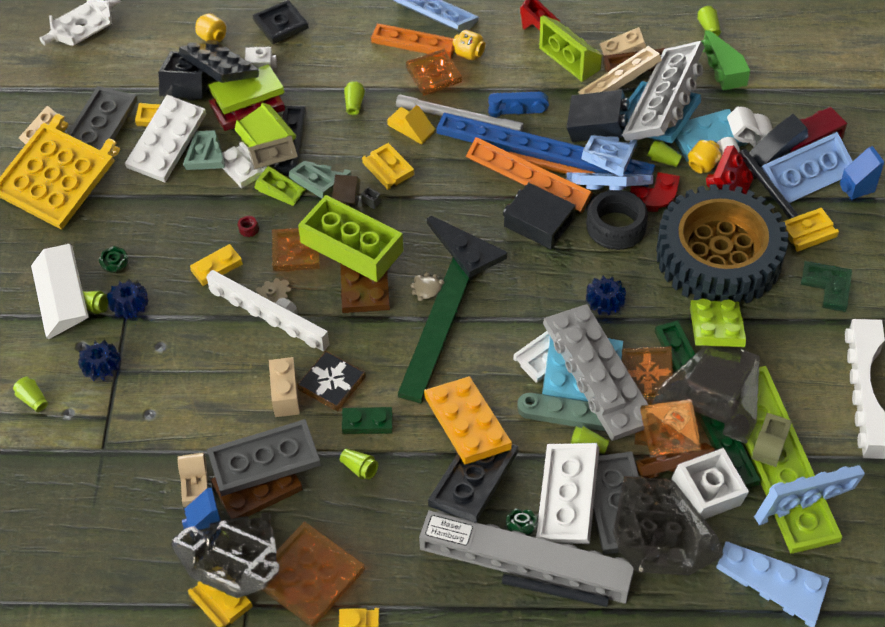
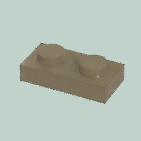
(272, 152)

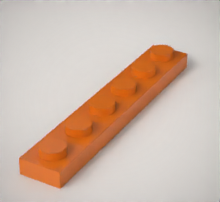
(524, 172)

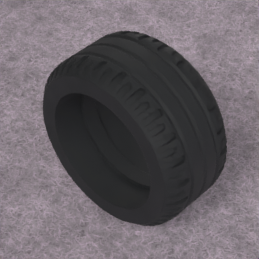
(617, 202)

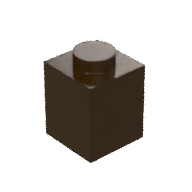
(346, 189)

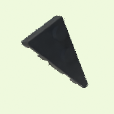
(468, 251)

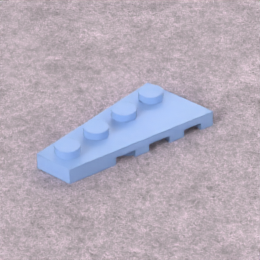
(807, 491)
(786, 584)

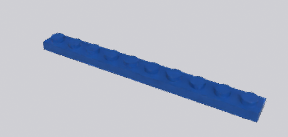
(527, 144)

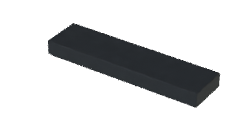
(295, 118)

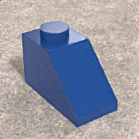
(862, 174)
(201, 511)

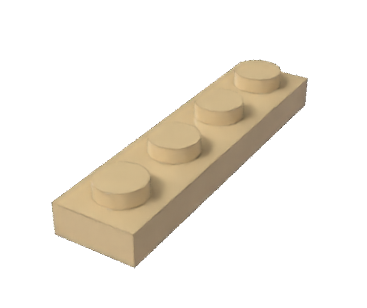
(624, 72)

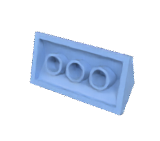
(442, 13)
(809, 167)

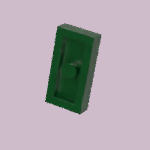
(367, 420)

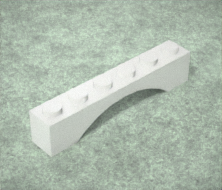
(865, 344)

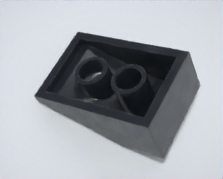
(181, 78)

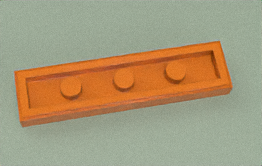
(411, 40)

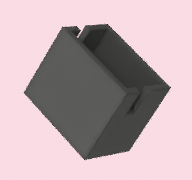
(371, 197)

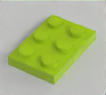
(717, 323)

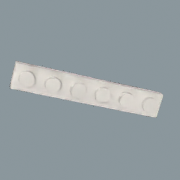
(271, 312)

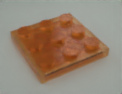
(312, 574)

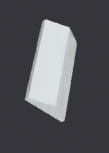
(59, 289)

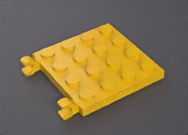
(55, 173)

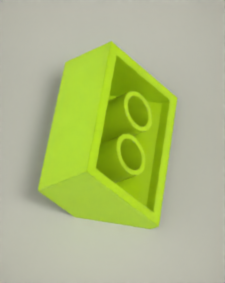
(568, 49)

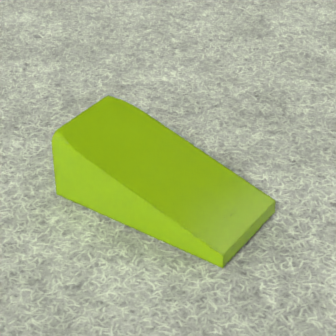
(279, 186)

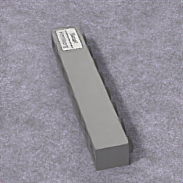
(526, 555)

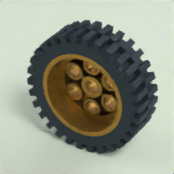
(721, 244)

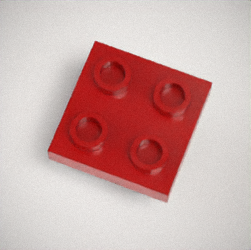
(731, 171)

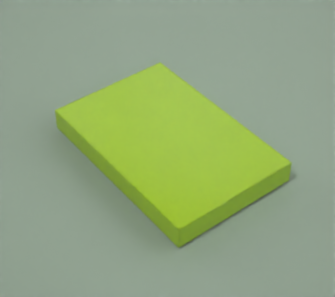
(246, 92)

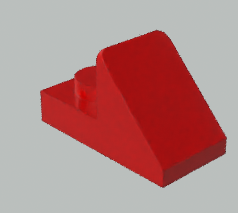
(532, 11)

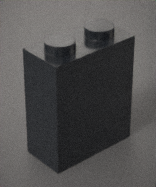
(597, 115)
(539, 215)

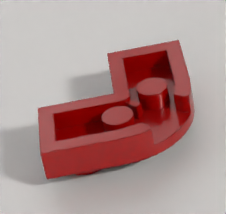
(662, 194)

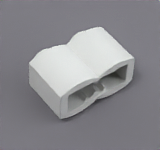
(748, 126)

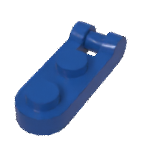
(517, 103)

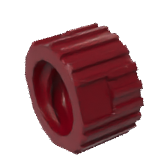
(248, 220)

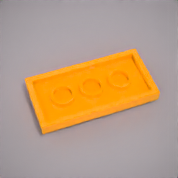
(467, 420)

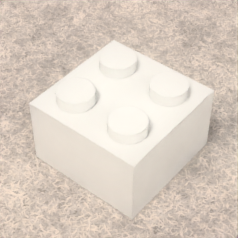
(711, 483)

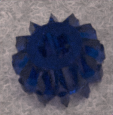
(605, 295)
(127, 299)
(99, 360)

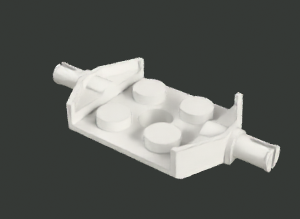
(68, 27)

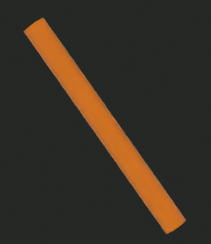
(552, 166)

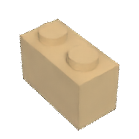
(284, 387)

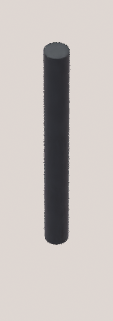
(768, 184)
(555, 590)

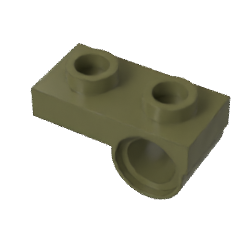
(771, 439)

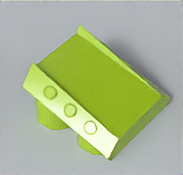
(262, 127)

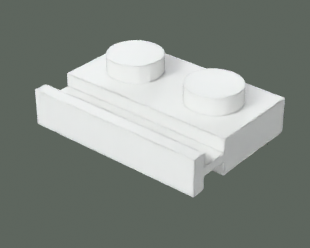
(239, 165)
(534, 357)

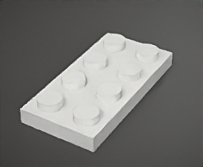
(165, 138)
(568, 492)

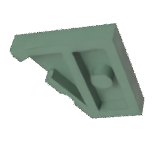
(204, 152)
(315, 178)

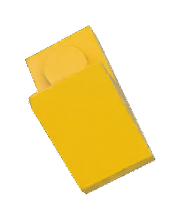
(412, 124)

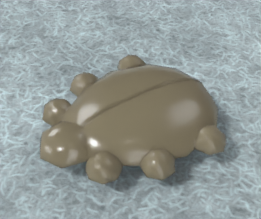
(426, 286)
(274, 290)

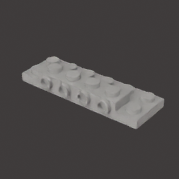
(666, 92)
(597, 370)

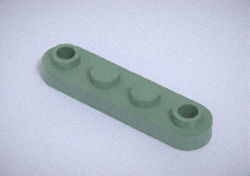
(558, 411)

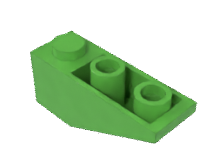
(728, 64)

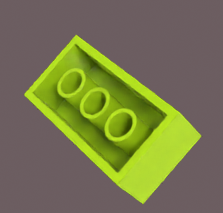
(351, 238)

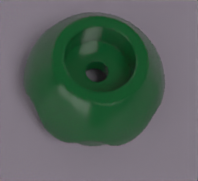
(113, 259)
(522, 521)

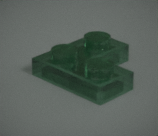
(832, 279)

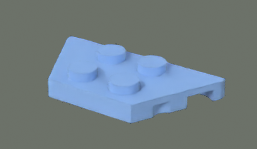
(609, 153)
(615, 182)

